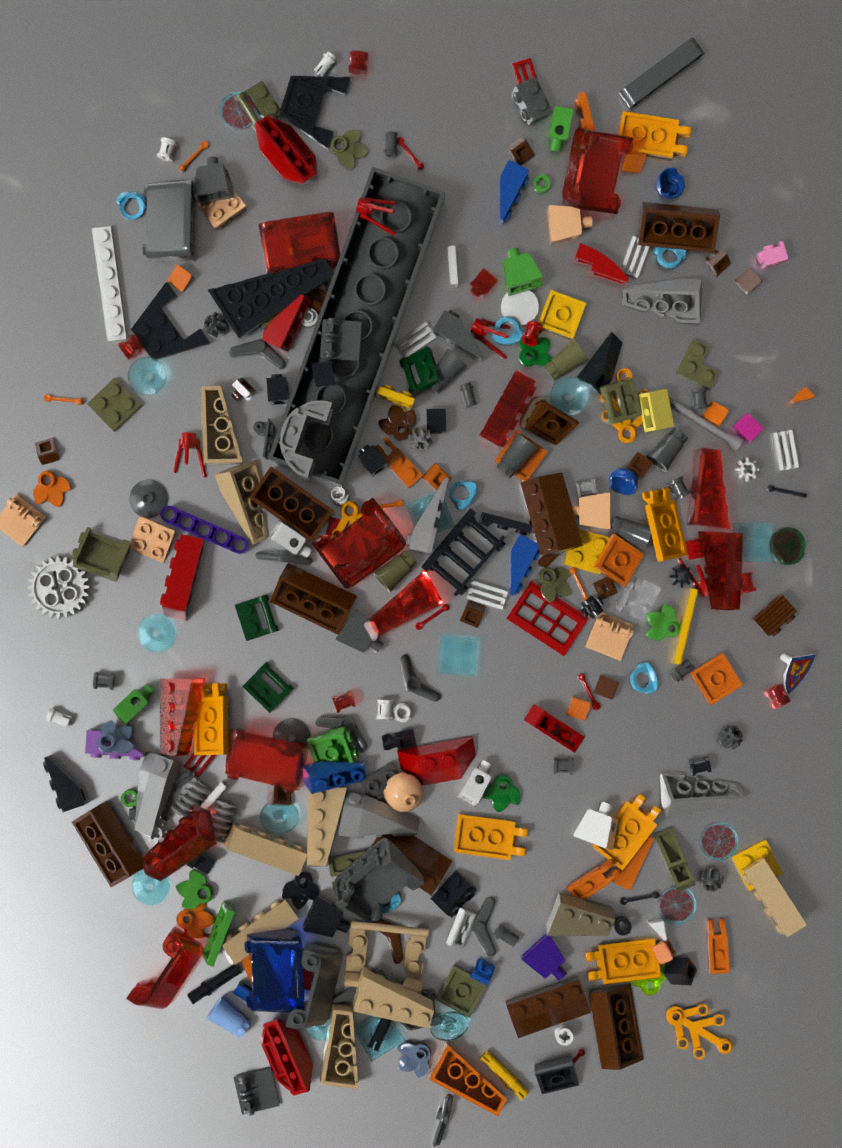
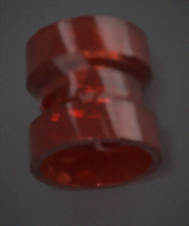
(358, 63)
(134, 344)
(777, 696)

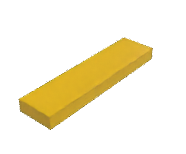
(685, 626)

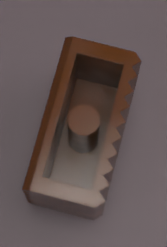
(774, 615)

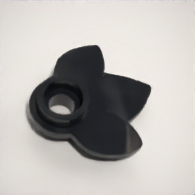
(299, 892)

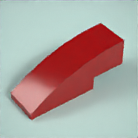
(601, 264)

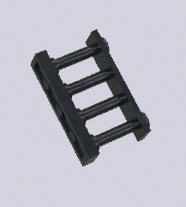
(445, 550)

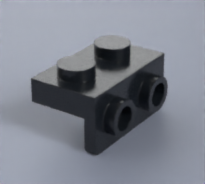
(453, 894)

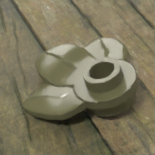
(351, 148)
(556, 585)

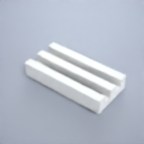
(452, 266)
(635, 275)
(410, 334)
(778, 452)
(502, 599)
(214, 795)
(461, 928)

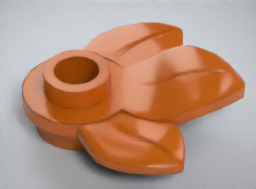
(53, 491)
(198, 920)

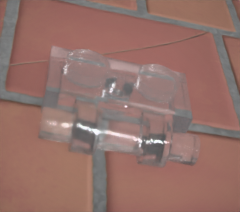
(642, 602)

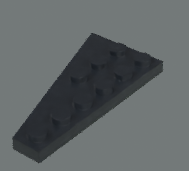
(262, 297)

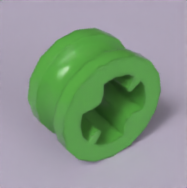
(545, 179)
(128, 792)

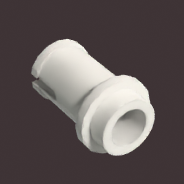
(325, 64)
(58, 717)

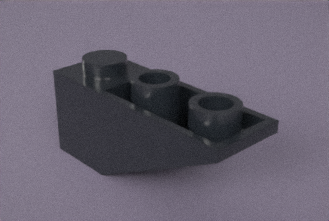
(602, 365)
(68, 789)

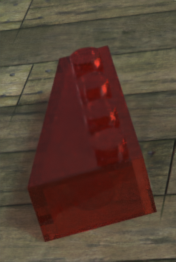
(507, 409)
(708, 491)
(723, 567)
(408, 605)
(177, 714)
(181, 845)

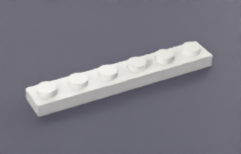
(109, 284)

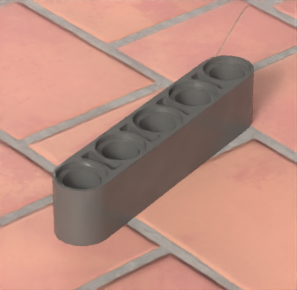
(661, 73)

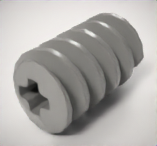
(193, 797)
(221, 818)

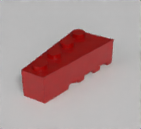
(182, 577)

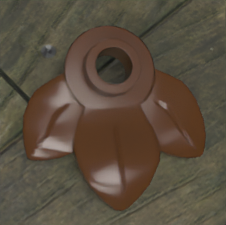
(398, 419)

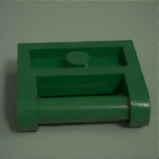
(426, 370)
(250, 619)
(263, 692)

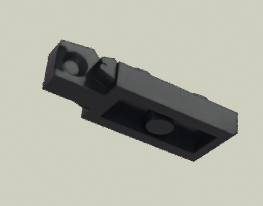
(504, 523)

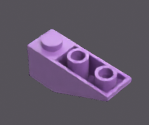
(92, 747)

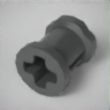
(699, 398)
(679, 488)
(103, 681)
(563, 766)

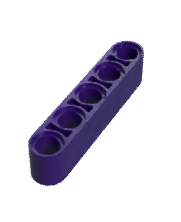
(197, 523)

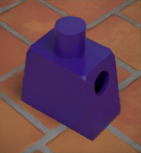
(545, 958)

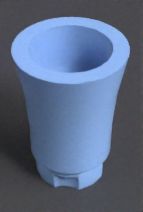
(228, 1018)

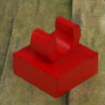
(694, 549)

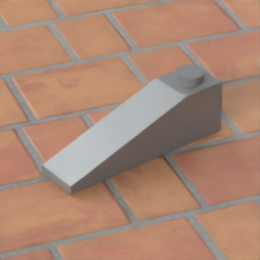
(671, 298)
(424, 533)
(154, 787)
(690, 795)
(368, 816)

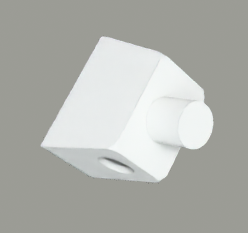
(283, 534)
(471, 791)
(598, 827)

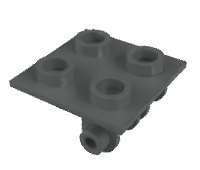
(340, 339)
(265, 429)
(377, 782)
(256, 1091)

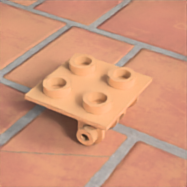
(221, 211)
(20, 519)
(152, 539)
(609, 636)

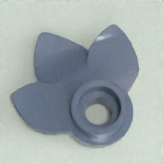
(117, 737)
(412, 1060)

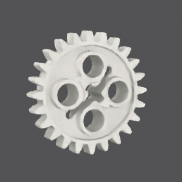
(41, 592)

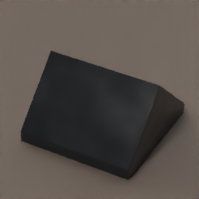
(556, 1075)

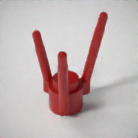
(367, 206)
(482, 327)
(187, 442)
(702, 587)

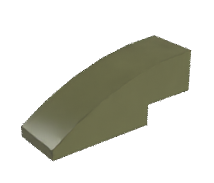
(674, 859)

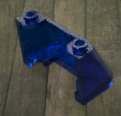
(276, 971)

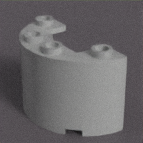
(294, 431)

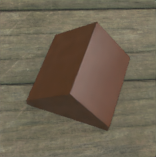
(550, 422)

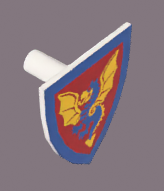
(796, 669)

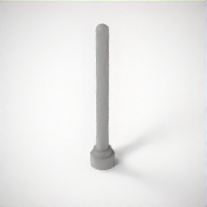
(734, 441)

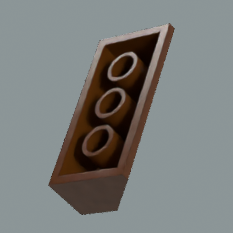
(678, 227)
(291, 504)
(551, 514)
(313, 598)
(108, 844)
(424, 857)
(547, 1007)
(616, 1026)

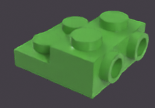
(333, 746)

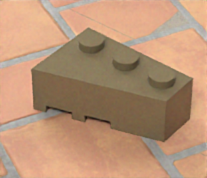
(579, 918)

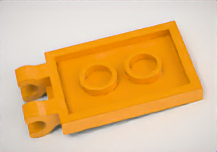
(654, 134)
(664, 524)
(212, 721)
(632, 832)
(488, 837)
(624, 962)

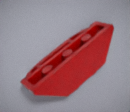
(285, 150)
(438, 761)
(287, 1056)

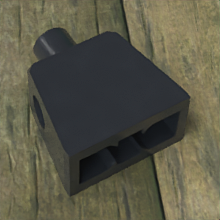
(324, 918)

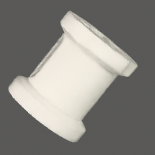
(171, 145)
(385, 709)
(567, 1039)

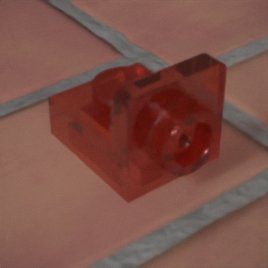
(482, 284)

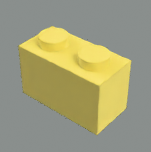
(656, 410)

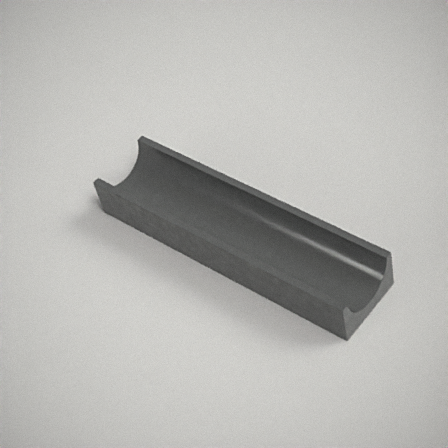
(372, 288)

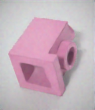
(772, 255)

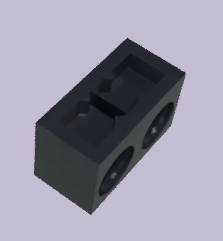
(277, 389)
(372, 460)

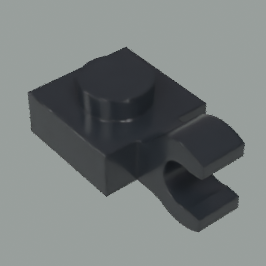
(402, 740)

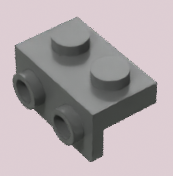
(531, 100)

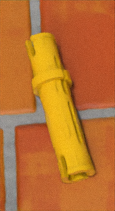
(511, 1082)

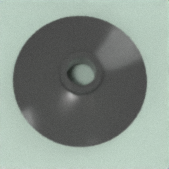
(154, 506)
(292, 727)

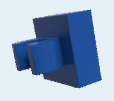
(482, 971)

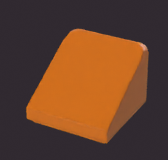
(634, 162)
(180, 278)
(803, 395)
(715, 413)
(435, 476)
(578, 708)
(664, 951)

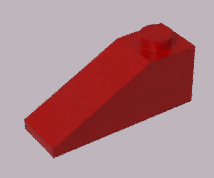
(286, 324)
(554, 728)

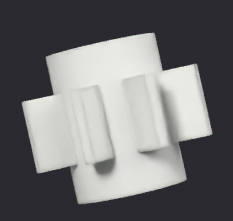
(752, 470)
(161, 833)

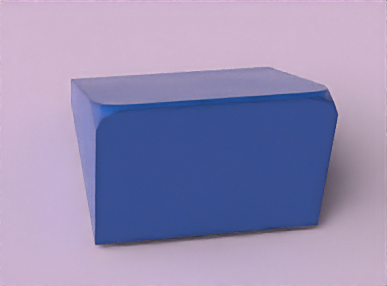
(242, 990)

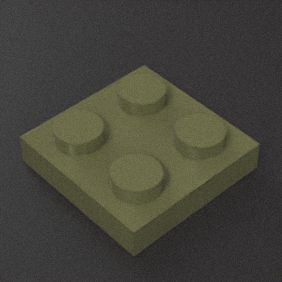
(114, 404)
(460, 991)

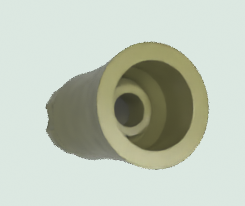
(566, 360)
(395, 570)

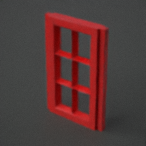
(538, 633)

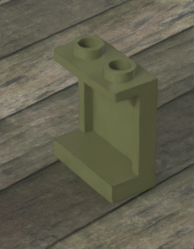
(100, 555)

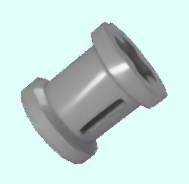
(586, 488)

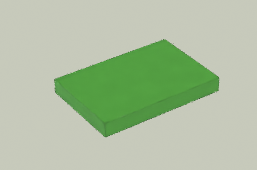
(218, 933)

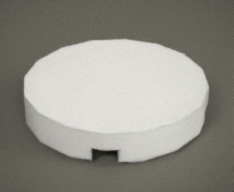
(520, 306)

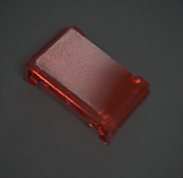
(594, 170)
(299, 241)
(361, 545)
(265, 759)
(184, 955)

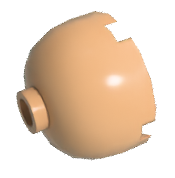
(403, 792)

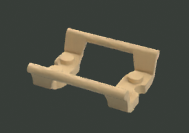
(413, 949)

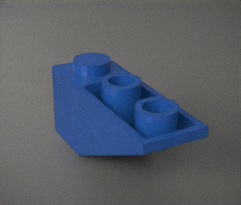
(510, 183)
(520, 559)
(331, 775)

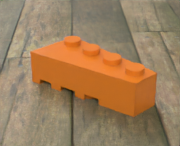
(462, 1079)

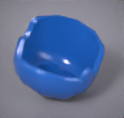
(670, 183)
(623, 481)

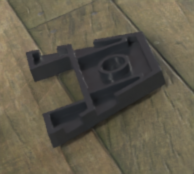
(304, 101)
(158, 333)

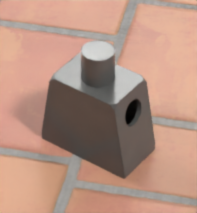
(212, 182)
(356, 636)

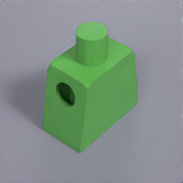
(560, 118)
(521, 272)
(126, 711)

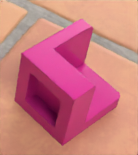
(747, 428)

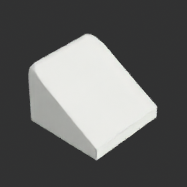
(659, 926)

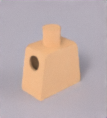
(566, 223)
(593, 511)

